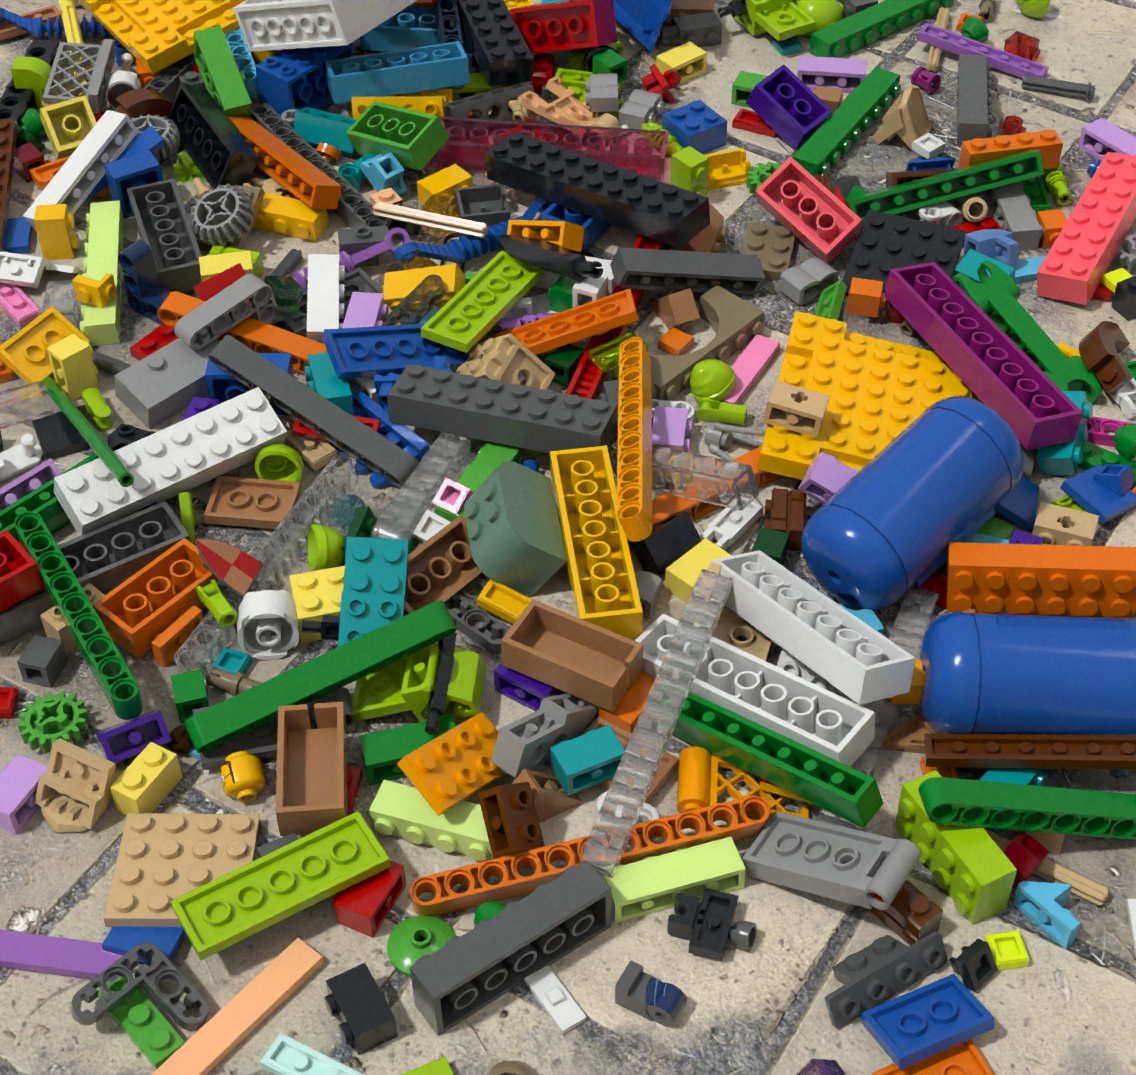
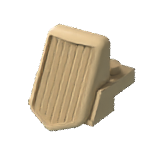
(906, 118)
(75, 787)

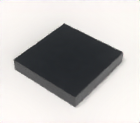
(58, 435)

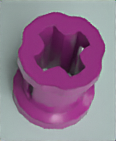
(926, 80)

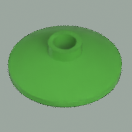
(402, 943)

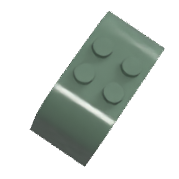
(515, 528)

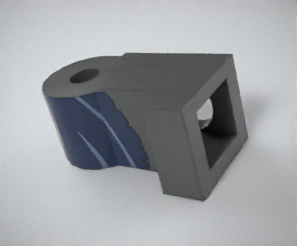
(649, 996)

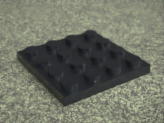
(899, 242)

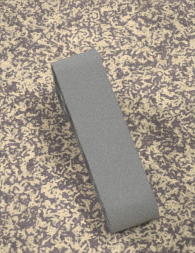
(226, 309)

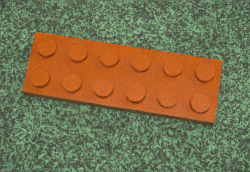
(576, 323)

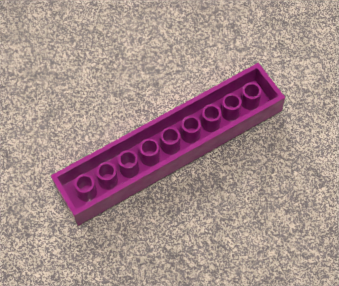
(983, 355)

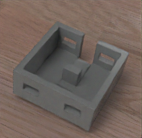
(483, 204)

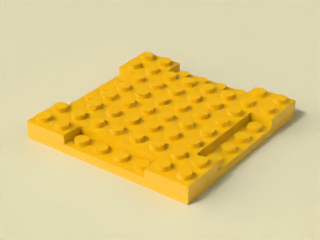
(161, 29)
(872, 391)

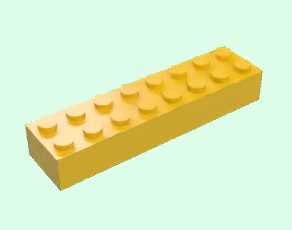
(595, 541)

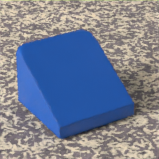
(1116, 478)

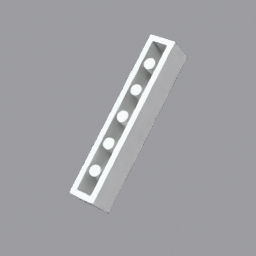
(86, 164)

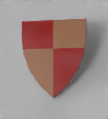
(229, 564)

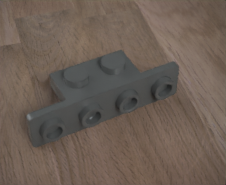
(880, 973)

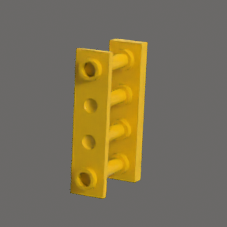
(425, 102)

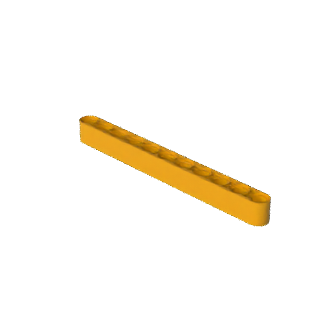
(634, 440)

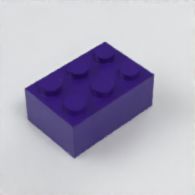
(788, 106)

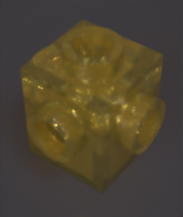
(441, 205)

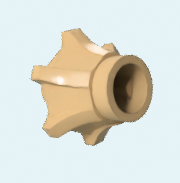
(523, 114)

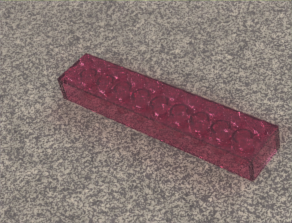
(626, 148)

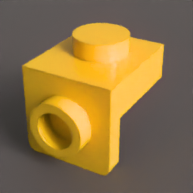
(93, 291)

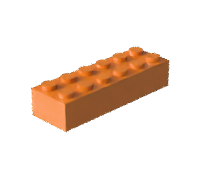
(1042, 579)

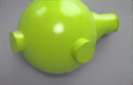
(822, 11)

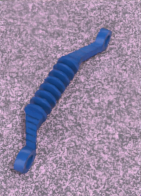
(38, 28)
(466, 246)

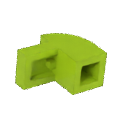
(31, 74)

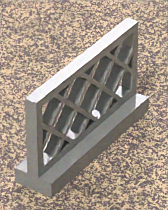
(97, 76)

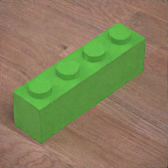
(481, 468)

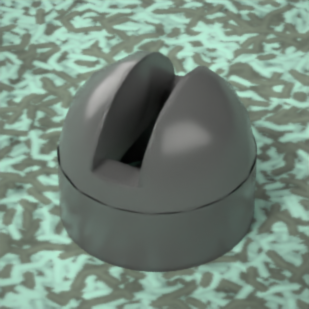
(743, 934)

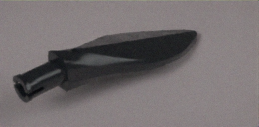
(549, 257)

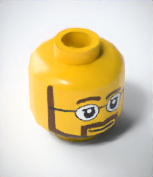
(242, 776)

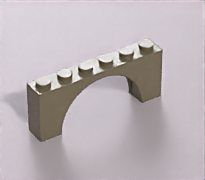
(734, 324)

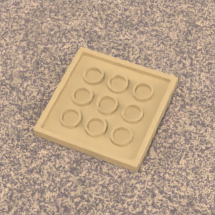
(171, 856)

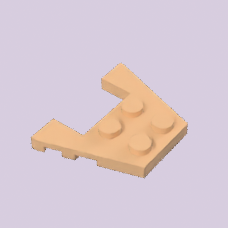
(565, 110)

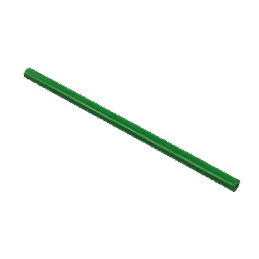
(89, 434)

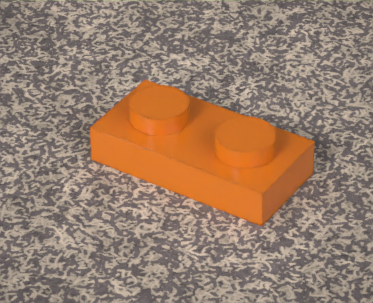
(175, 635)

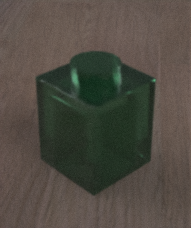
(286, 292)

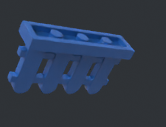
(394, 432)

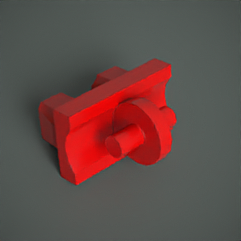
(661, 84)

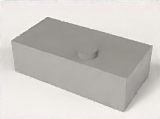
(164, 381)

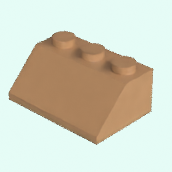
(709, 238)

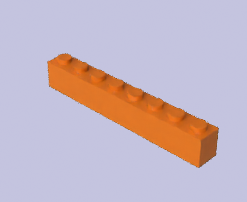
(288, 166)

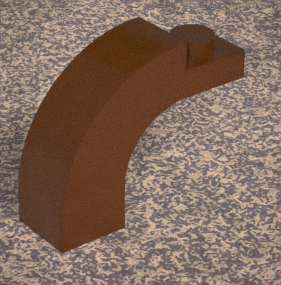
(143, 102)
(1100, 355)

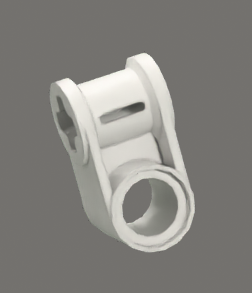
(941, 214)

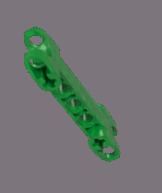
(998, 299)

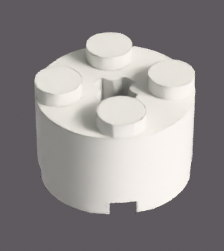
(267, 624)

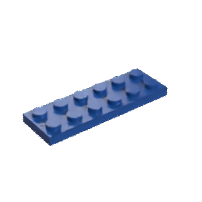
(383, 350)

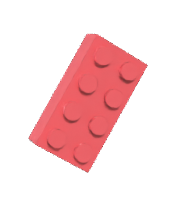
(809, 210)

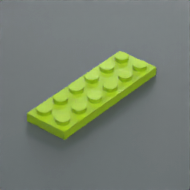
(481, 303)
(279, 884)

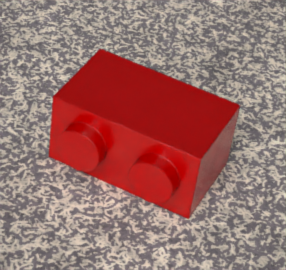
(370, 901)

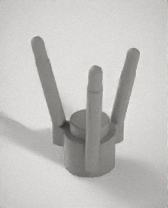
(721, 436)

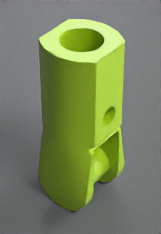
(97, 408)
(717, 411)
(217, 604)

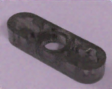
(415, 317)

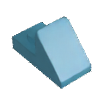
(1044, 906)

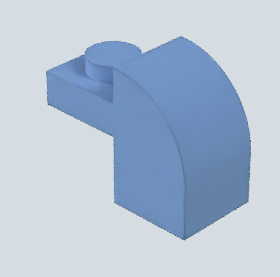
(994, 244)

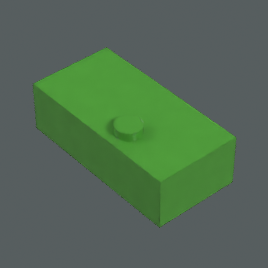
(221, 72)
(406, 133)

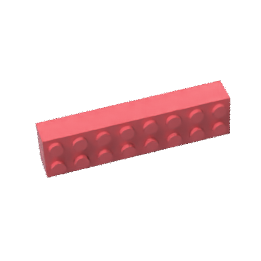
(1091, 233)

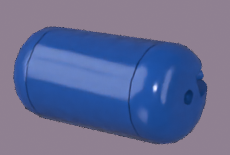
(911, 501)
(1029, 675)

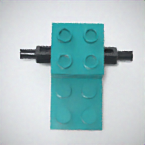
(371, 590)

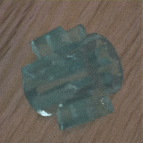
(346, 509)

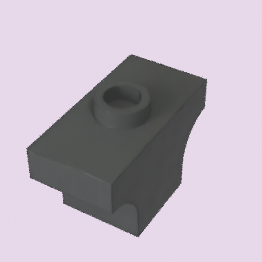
(360, 238)

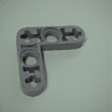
(472, 612)
(148, 977)

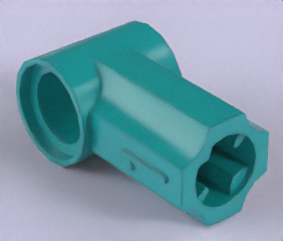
(353, 173)

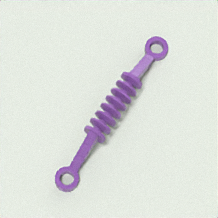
(350, 261)

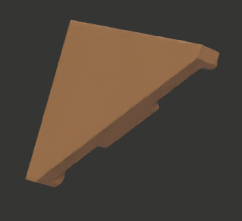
(909, 735)

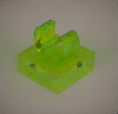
(187, 166)

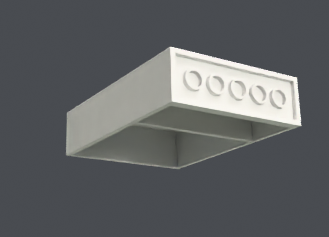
(311, 22)

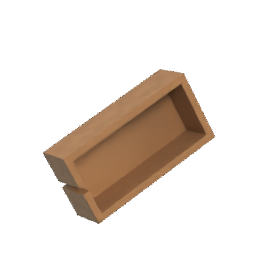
(572, 655)
(311, 768)

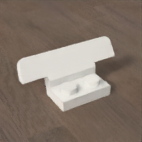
(27, 269)

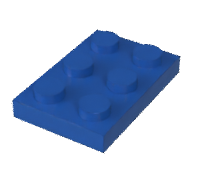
(927, 1021)

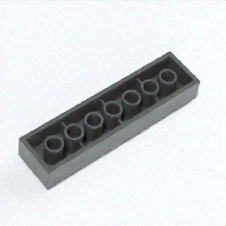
(500, 411)

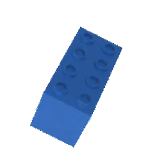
(298, 77)

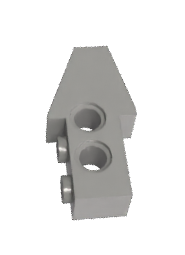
(529, 739)

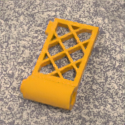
(699, 781)

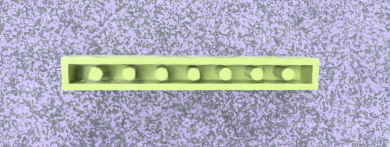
(102, 248)

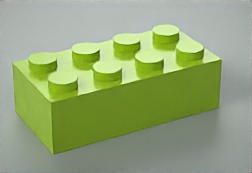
(960, 857)

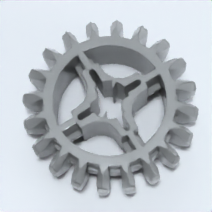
(165, 128)
(222, 215)

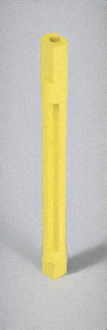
(72, 29)

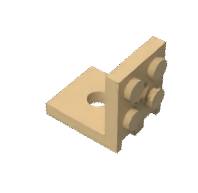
(503, 360)
(731, 626)

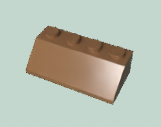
(440, 567)

